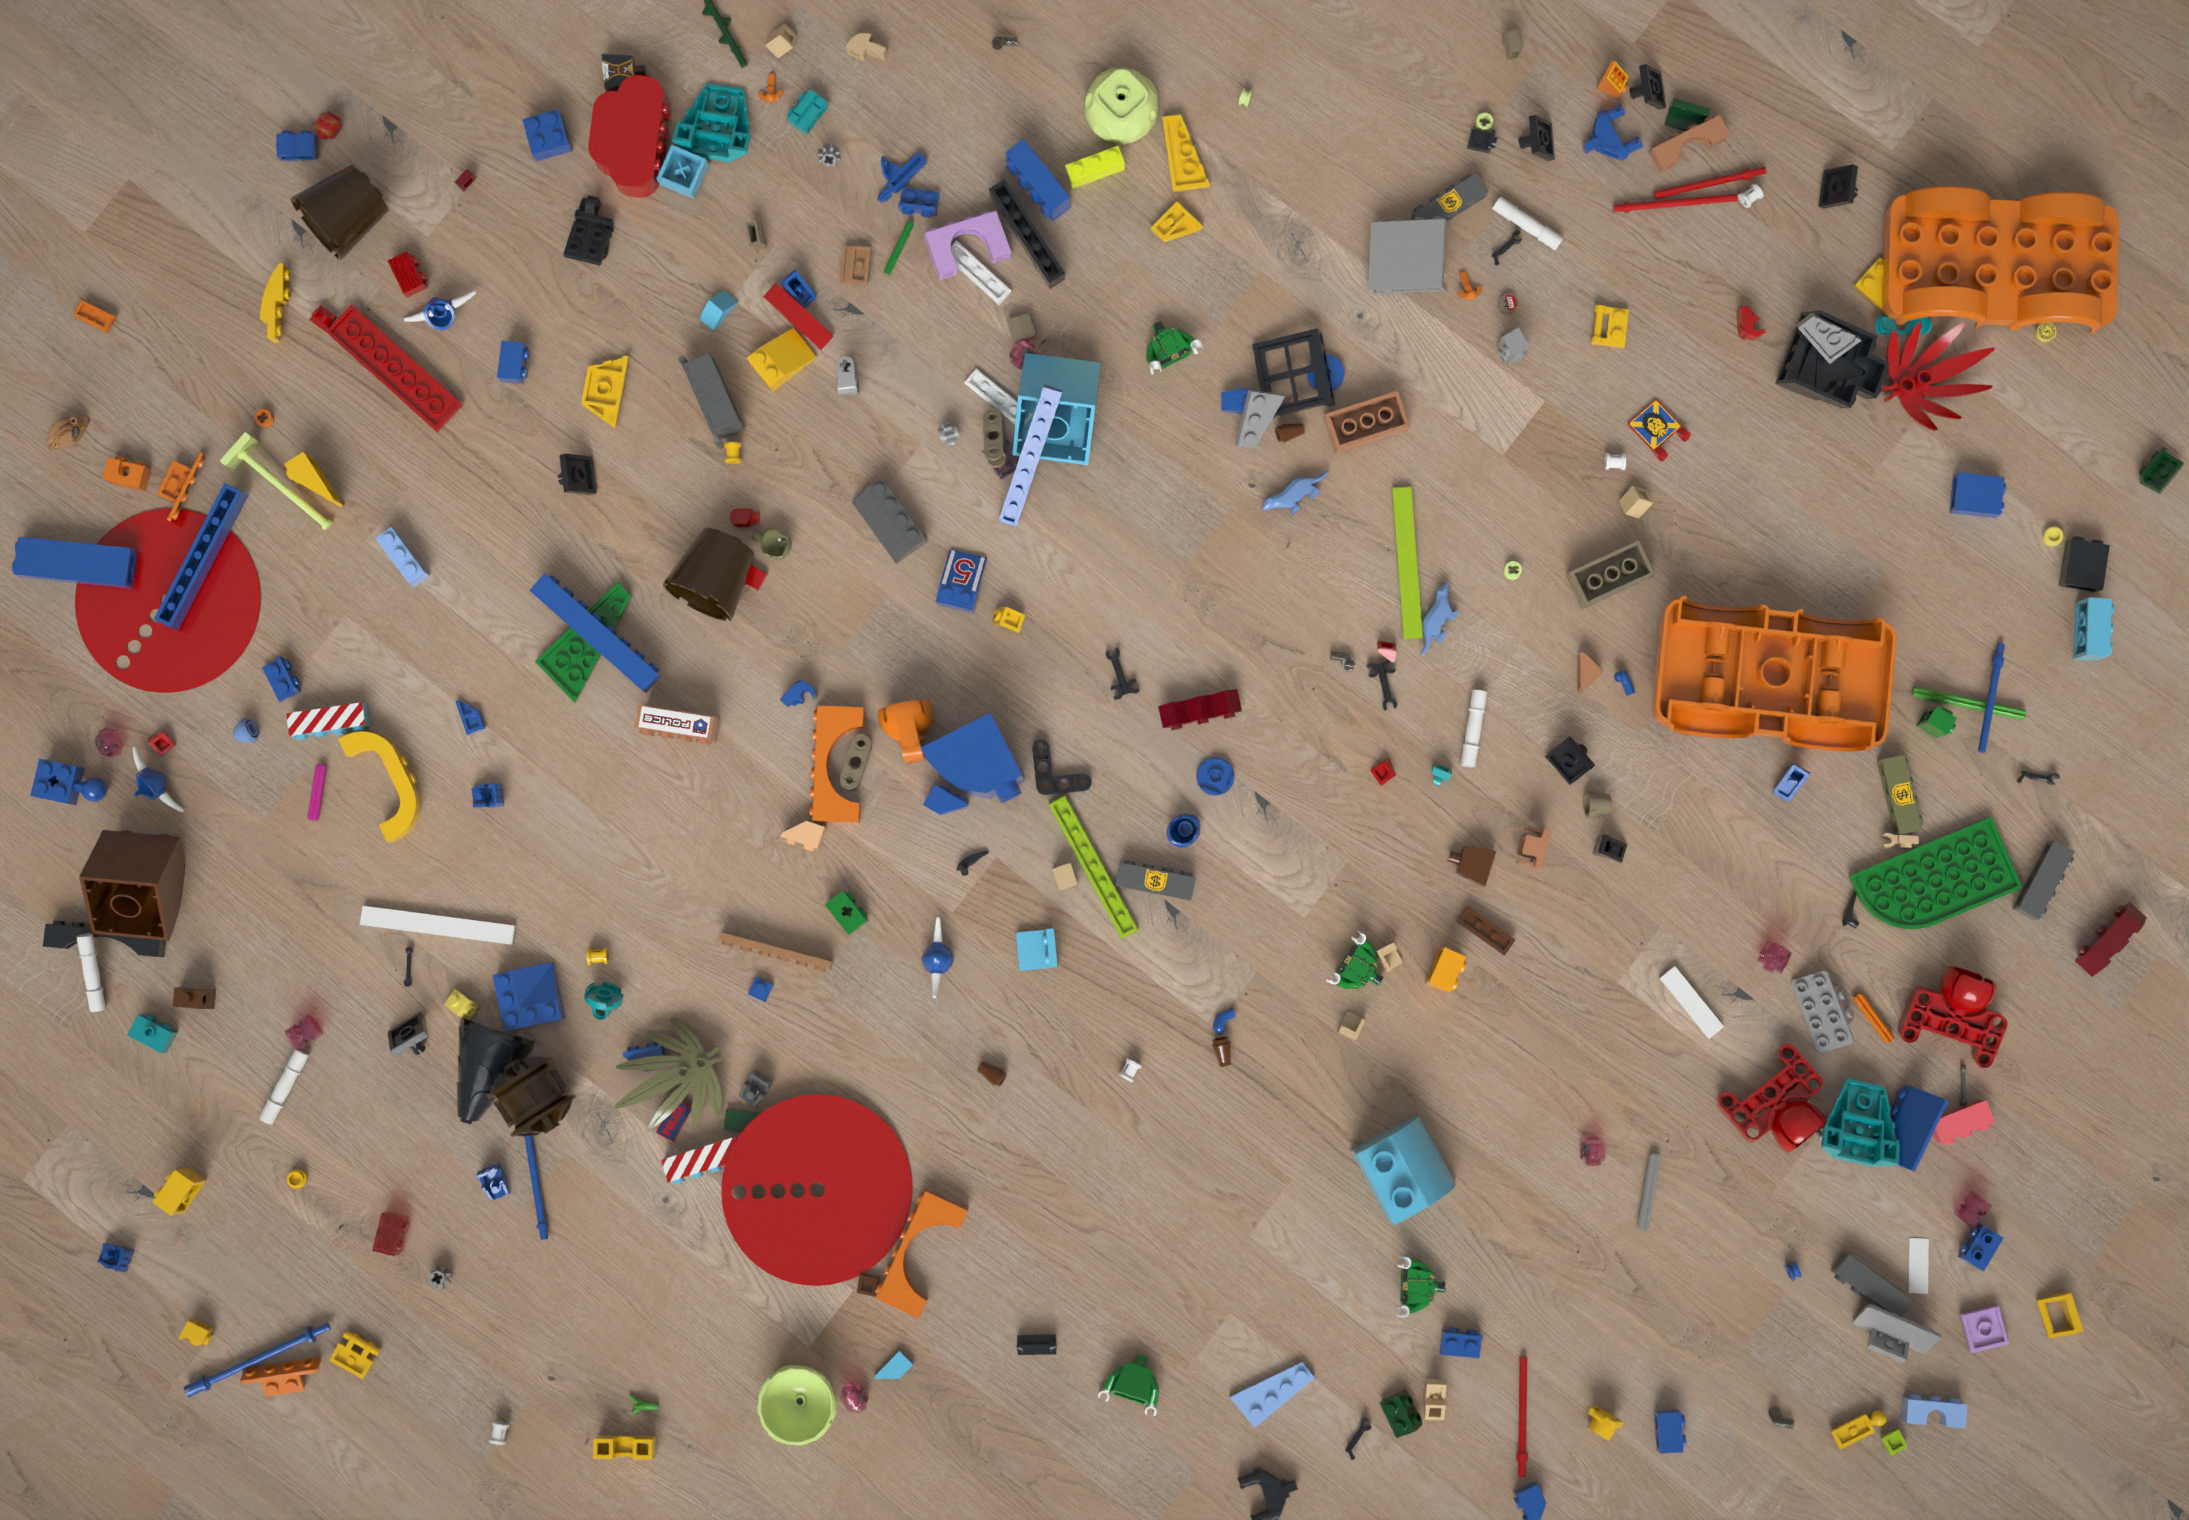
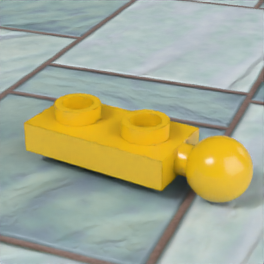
(1857, 1428)

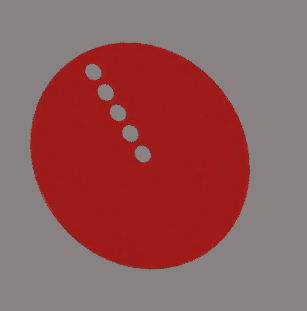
(210, 634)
(863, 1197)

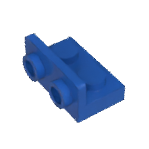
(919, 202)
(282, 679)
(1460, 1343)

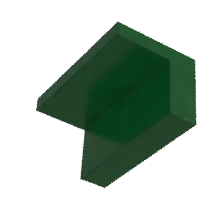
(1684, 114)

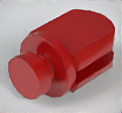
(744, 517)

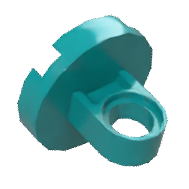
(603, 997)

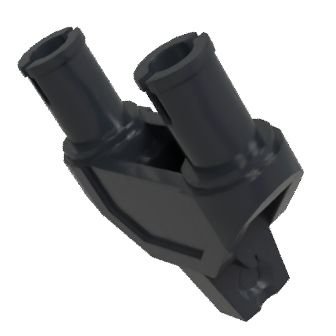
(1274, 1491)

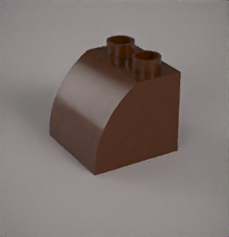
(134, 884)

